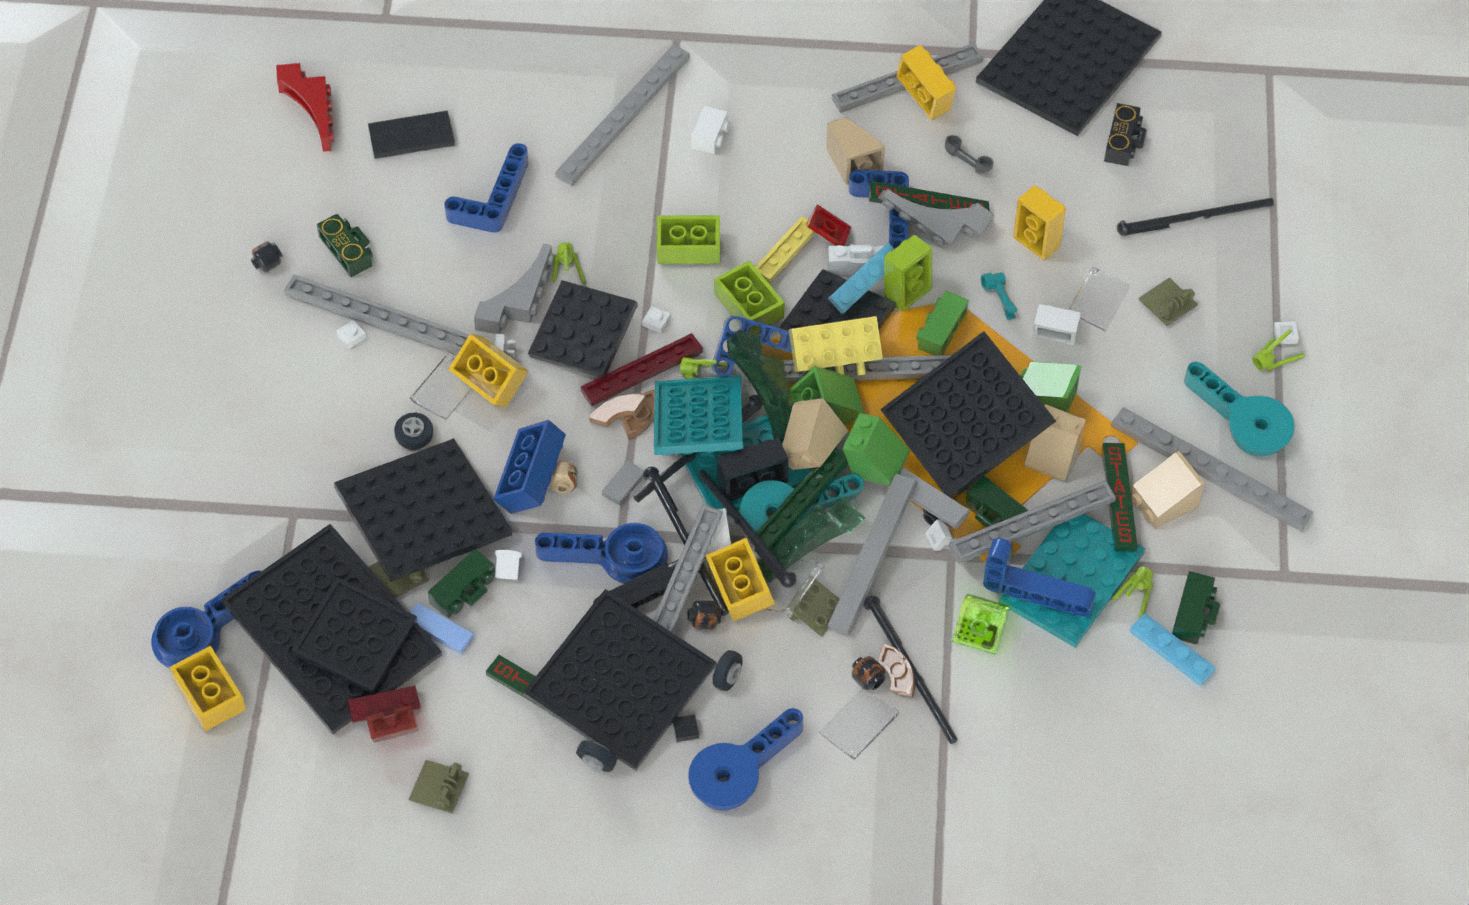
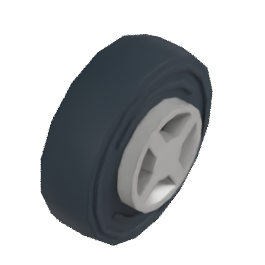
(405, 429)
(727, 670)
(596, 756)

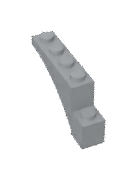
(939, 223)
(519, 300)

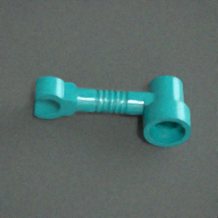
(996, 282)

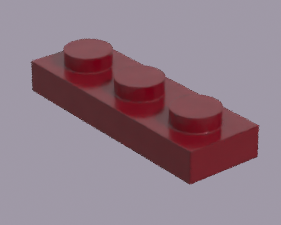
(382, 702)

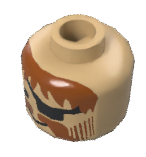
(564, 477)

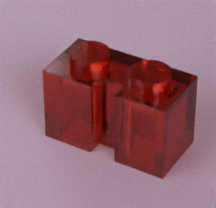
(386, 727)

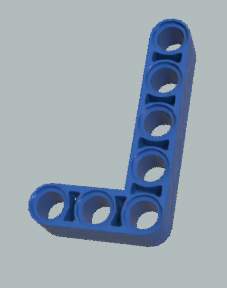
(859, 187)
(493, 214)
(745, 325)
(1031, 586)

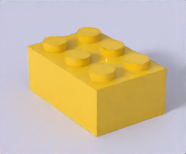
(926, 82)
(1039, 222)
(488, 370)
(740, 579)
(207, 688)

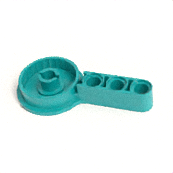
(1243, 412)
(770, 494)

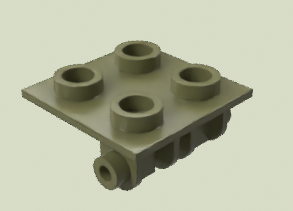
(1168, 301)
(399, 585)
(816, 607)
(439, 785)

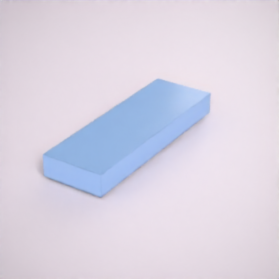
(442, 628)

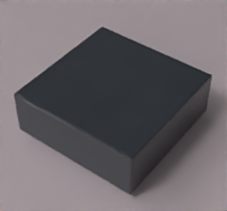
(685, 728)

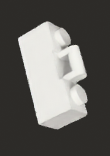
(848, 259)

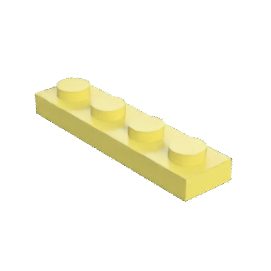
(785, 250)

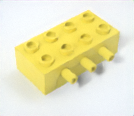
(836, 345)

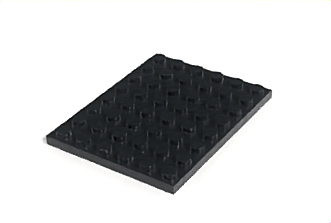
(1068, 60)
(281, 603)

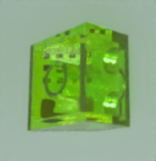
(981, 623)

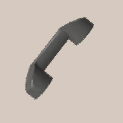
(953, 145)

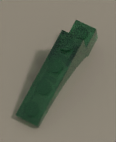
(766, 376)
(812, 532)

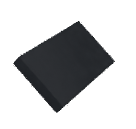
(411, 134)

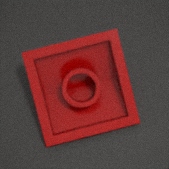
(828, 226)

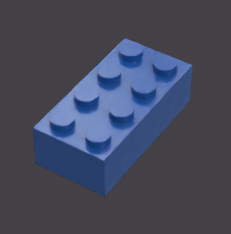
(529, 467)

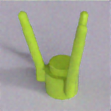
(566, 255)
(1265, 356)
(691, 367)
(1140, 580)

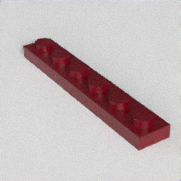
(641, 369)

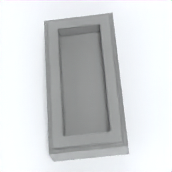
(623, 483)

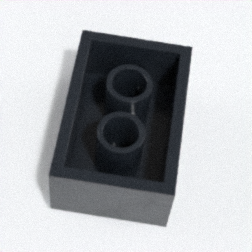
(750, 466)

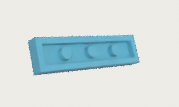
(860, 281)
(1172, 649)

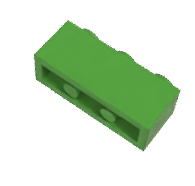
(942, 323)

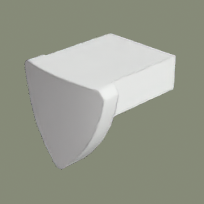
(508, 563)

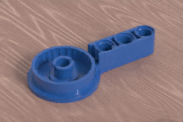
(612, 554)
(201, 626)
(739, 763)

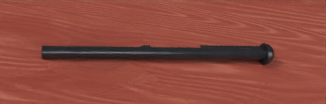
(1163, 222)
(747, 411)
(652, 474)
(786, 579)
(872, 603)

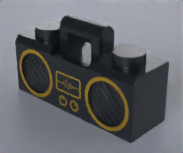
(1120, 141)

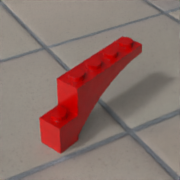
(311, 95)

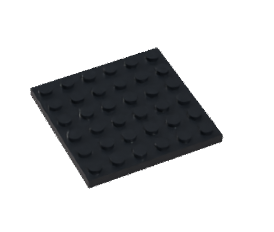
(967, 415)
(422, 509)
(620, 679)

